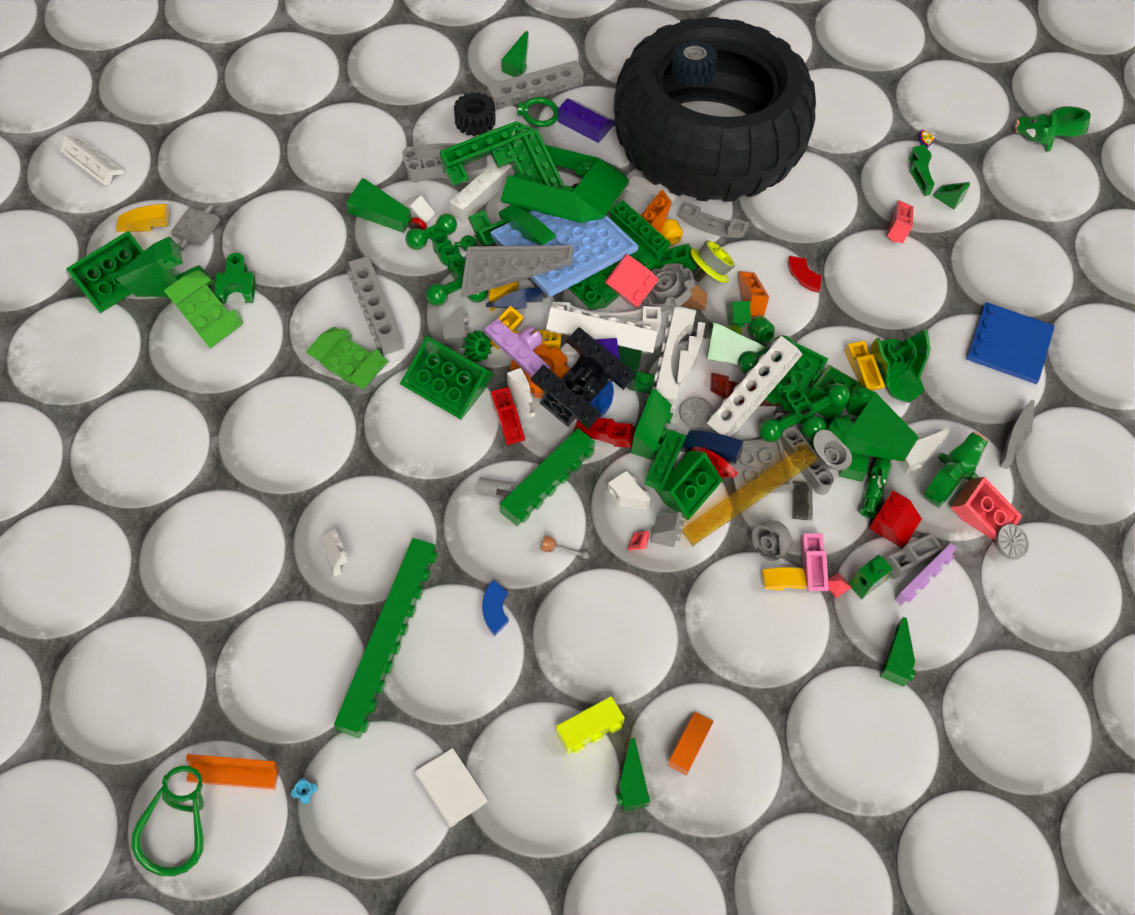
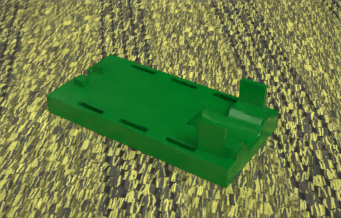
(805, 372)

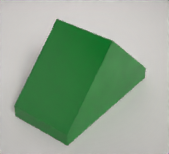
(952, 194)

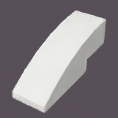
(647, 191)

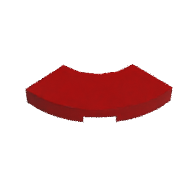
(800, 270)
(721, 465)

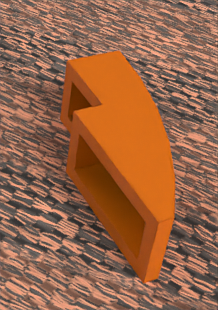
(690, 743)

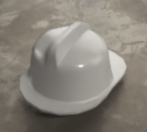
(831, 451)

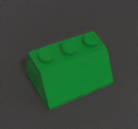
(652, 426)
(690, 484)

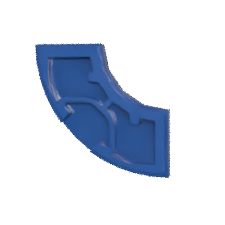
(604, 399)
(493, 608)

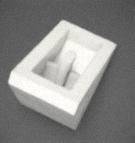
(420, 209)

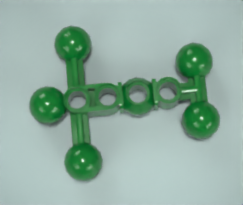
(448, 256)
(771, 429)

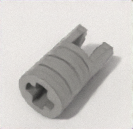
(491, 487)

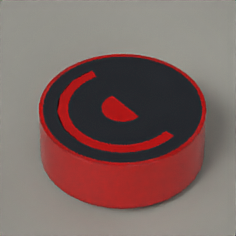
(417, 223)

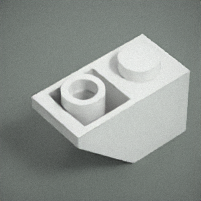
(628, 493)

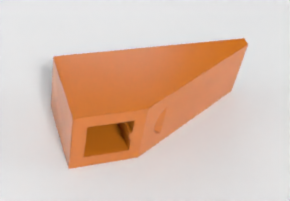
(657, 211)

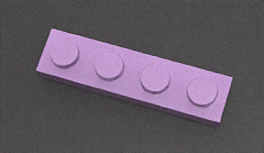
(921, 580)

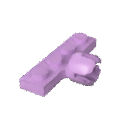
(517, 346)

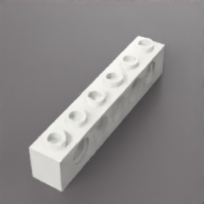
(765, 384)

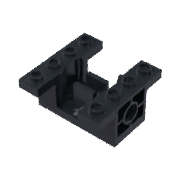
(591, 372)

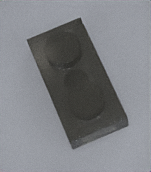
(802, 501)

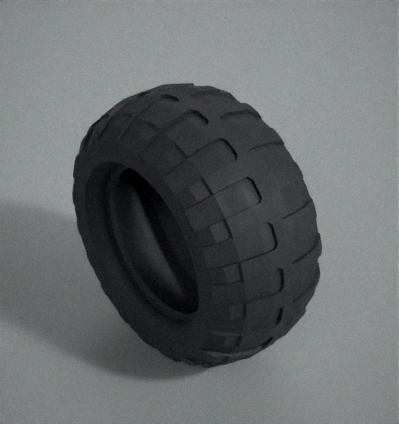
(705, 152)

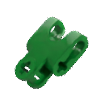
(235, 280)

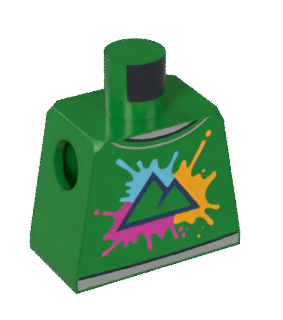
(874, 573)

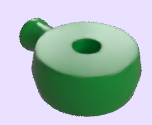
(466, 241)

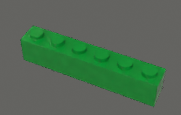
(547, 477)

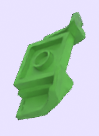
(203, 308)
(346, 358)

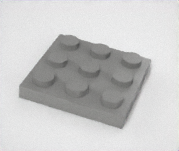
(755, 460)

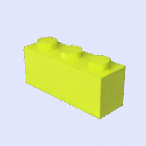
(590, 725)

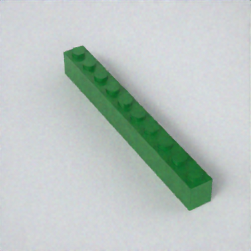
(386, 639)

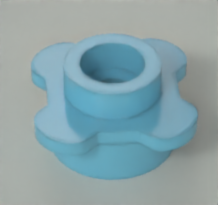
(297, 791)

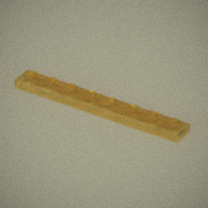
(749, 495)

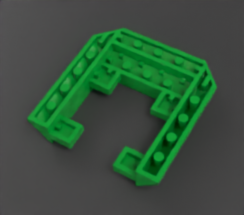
(507, 145)
(585, 203)

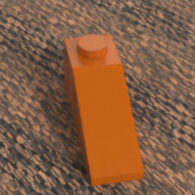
(753, 291)

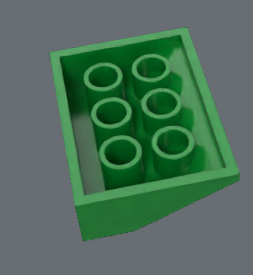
(97, 271)
(446, 378)

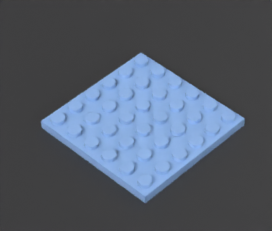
(594, 243)

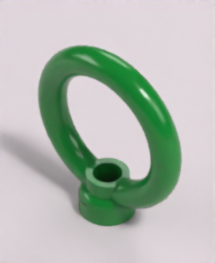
(523, 111)

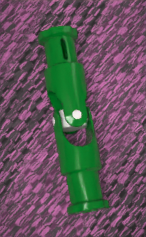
(875, 487)

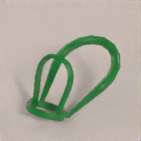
(167, 797)

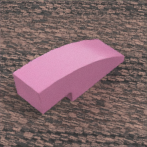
(814, 562)

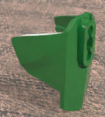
(902, 364)

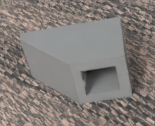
(454, 329)
(668, 529)

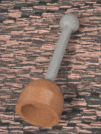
(549, 545)

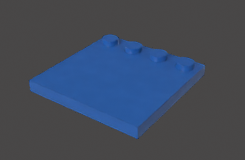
(1010, 343)

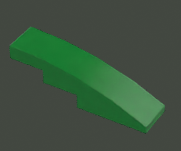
(527, 224)

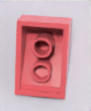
(984, 507)

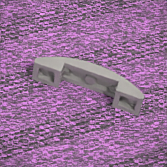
(712, 224)

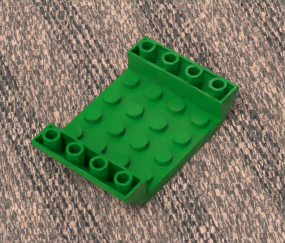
(651, 248)

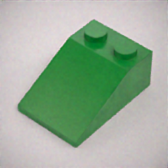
(819, 389)

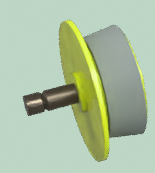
(713, 261)

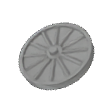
(696, 412)
(1012, 541)

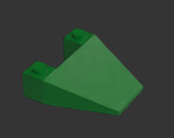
(155, 270)
(877, 429)

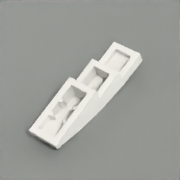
(688, 358)

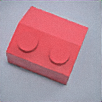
(631, 281)

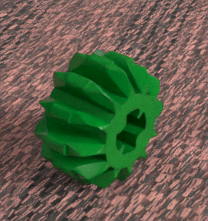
(477, 346)

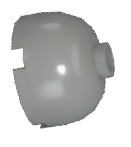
(772, 539)

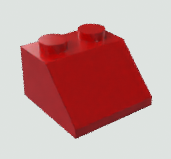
(896, 520)

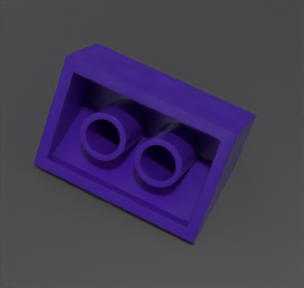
(584, 120)

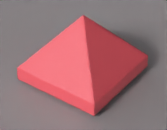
(639, 540)
(838, 585)

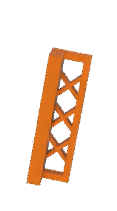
(233, 771)

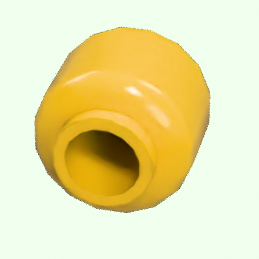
(672, 231)

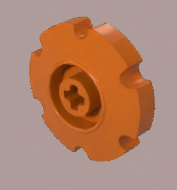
(553, 358)

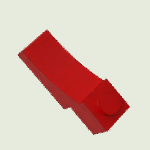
(507, 416)
(610, 432)

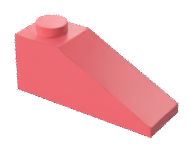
(901, 222)

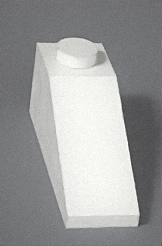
(922, 452)

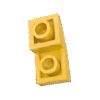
(783, 578)

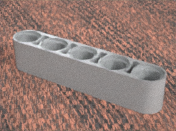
(812, 476)

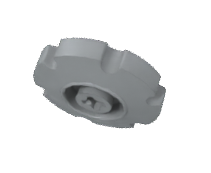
(672, 287)

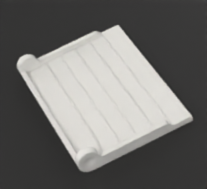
(451, 787)

